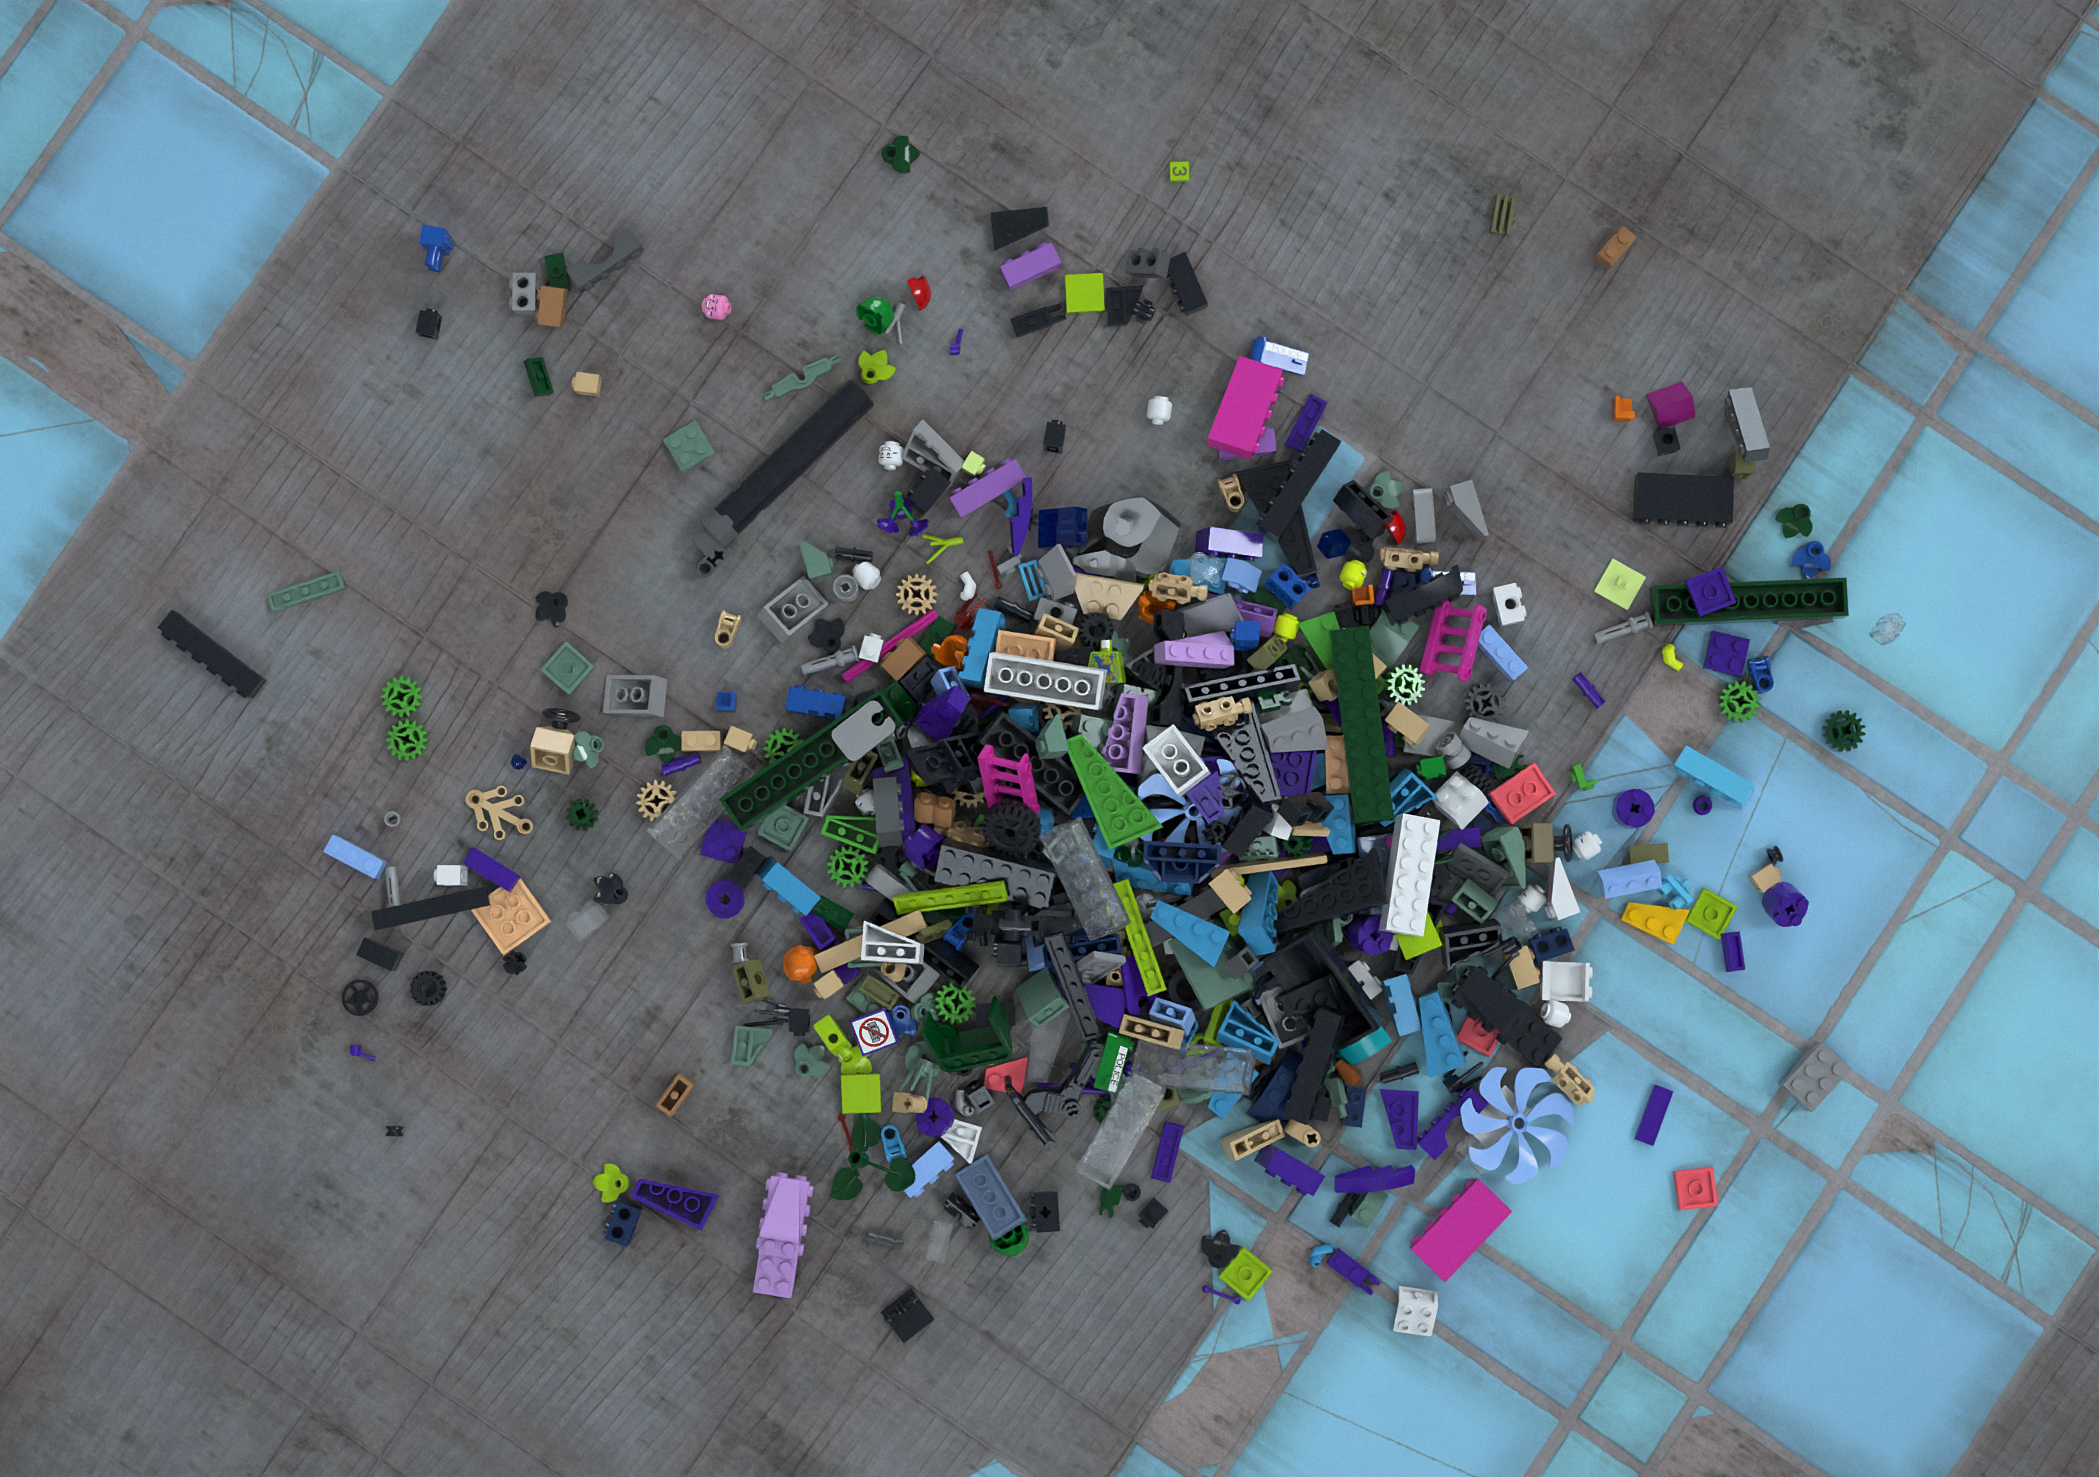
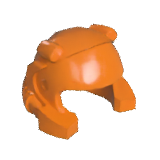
(1149, 605)
(951, 651)
(800, 963)

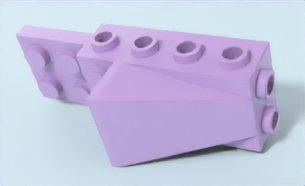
(782, 1234)

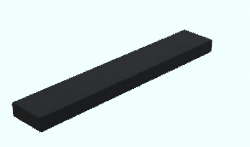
(430, 908)
(1073, 985)

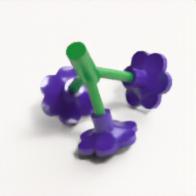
(901, 509)

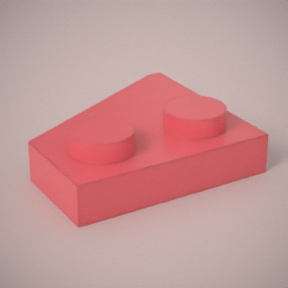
(995, 1075)

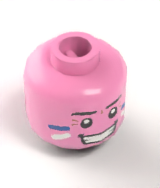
(716, 306)

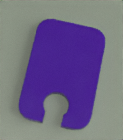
(1134, 987)

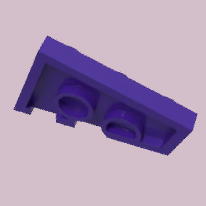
(1402, 1115)

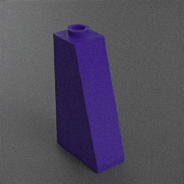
(1106, 1002)

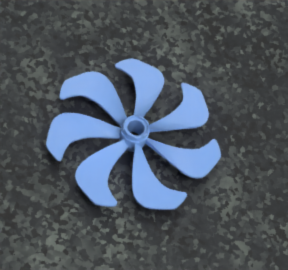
(1158, 785)
(1551, 1104)

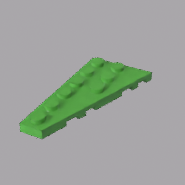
(1114, 804)

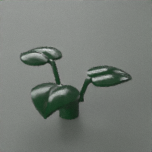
(846, 1182)

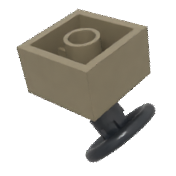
(1542, 843)

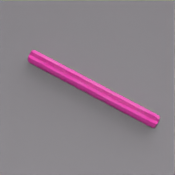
(890, 645)

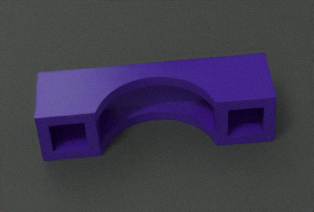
(1434, 1139)

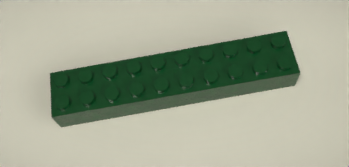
(1755, 602)
(1361, 725)
(796, 770)

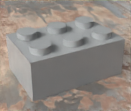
(1814, 1076)

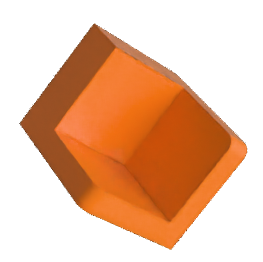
(1622, 410)
(1362, 596)

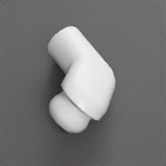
(969, 588)

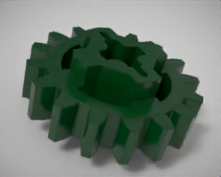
(1839, 737)

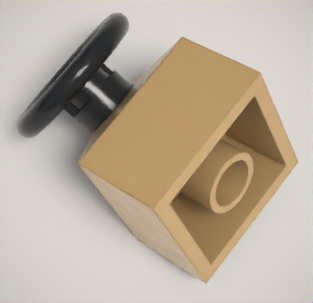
(554, 744)

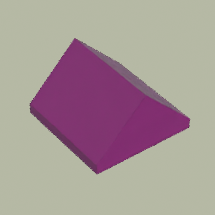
(1671, 405)

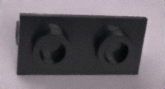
(1375, 829)
(956, 1204)

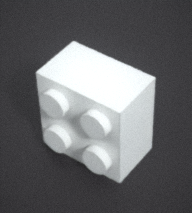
(1459, 800)

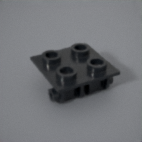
(907, 1315)

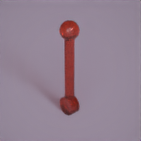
(998, 585)
(841, 1117)

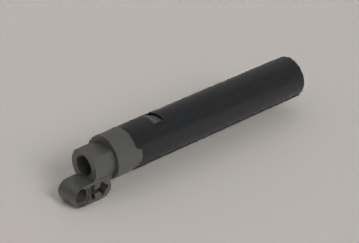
(780, 471)

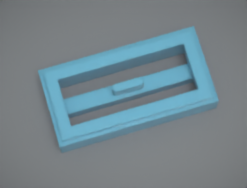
(1037, 596)

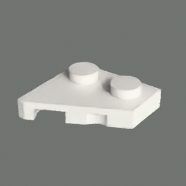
(963, 1138)

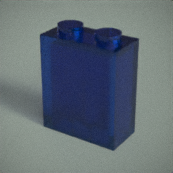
(1063, 527)

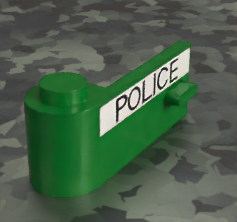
(1113, 1061)

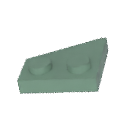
(748, 1044)

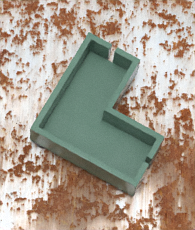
(1097, 729)

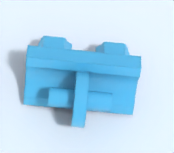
(1678, 891)

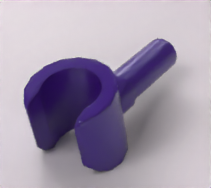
(955, 348)
(1451, 907)
(355, 1051)

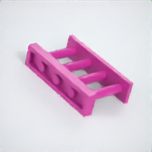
(1437, 632)
(994, 788)

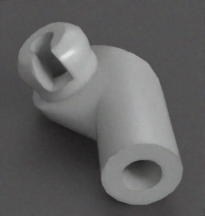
(961, 1105)

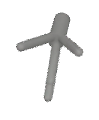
(897, 315)

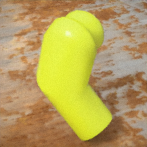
(1669, 657)

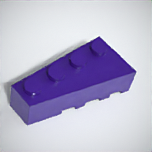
(903, 777)
(680, 1203)

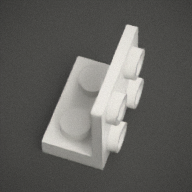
(1416, 1311)

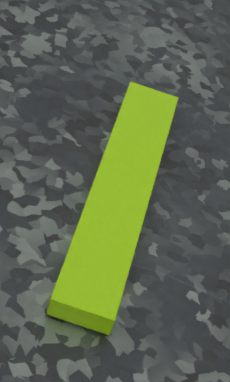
(950, 897)
(1140, 941)

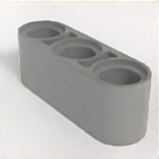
(1423, 516)
(886, 882)

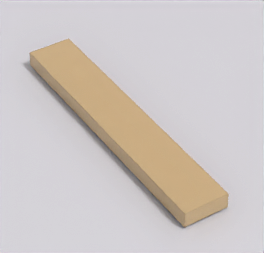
(1268, 865)
(852, 948)

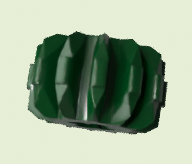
(587, 810)
(1297, 847)

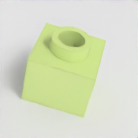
(974, 464)

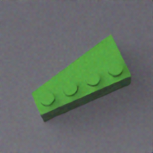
(1317, 637)

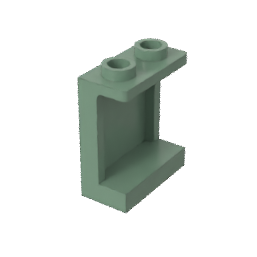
(1041, 998)

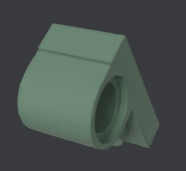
(889, 755)
(1333, 929)

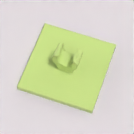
(1619, 584)

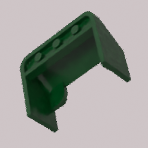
(971, 1047)

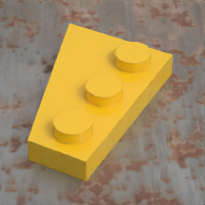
(1655, 920)

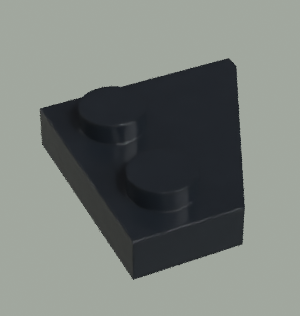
(917, 679)

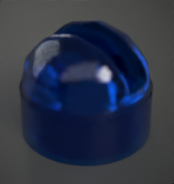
(1314, 581)
(518, 762)

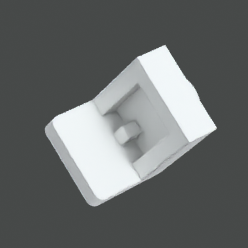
(871, 647)

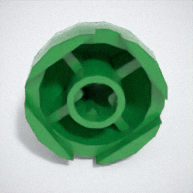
(876, 313)
(1012, 1242)

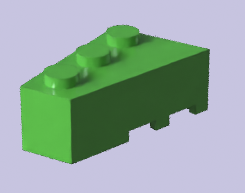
(853, 831)

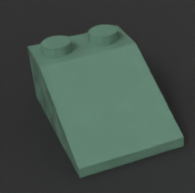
(1391, 639)
(1507, 849)

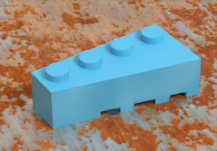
(1714, 777)

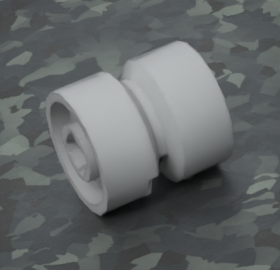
(846, 588)
(1454, 751)

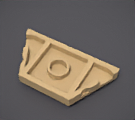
(1106, 595)

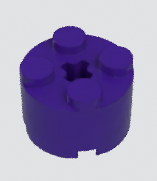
(1643, 812)
(924, 847)
(1785, 904)
(1366, 936)

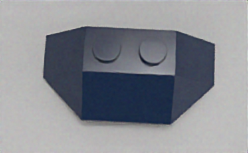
(1181, 861)
(1083, 946)
(1273, 1097)

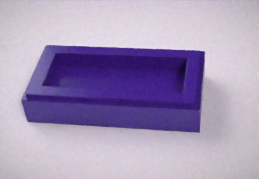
(1733, 951)

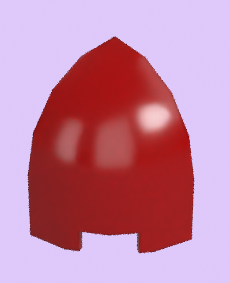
(920, 290)
(1397, 528)

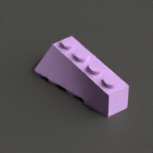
(1202, 651)
(1127, 734)

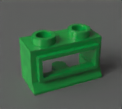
(1430, 768)

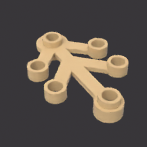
(496, 811)

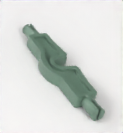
(792, 382)
(1336, 1090)

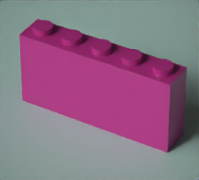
(1246, 408)
(1460, 1229)

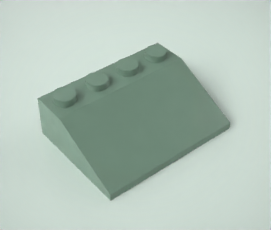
(1211, 983)

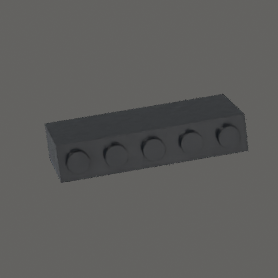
(1683, 499)

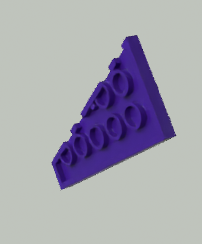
(1291, 769)

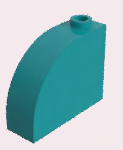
(1364, 1047)

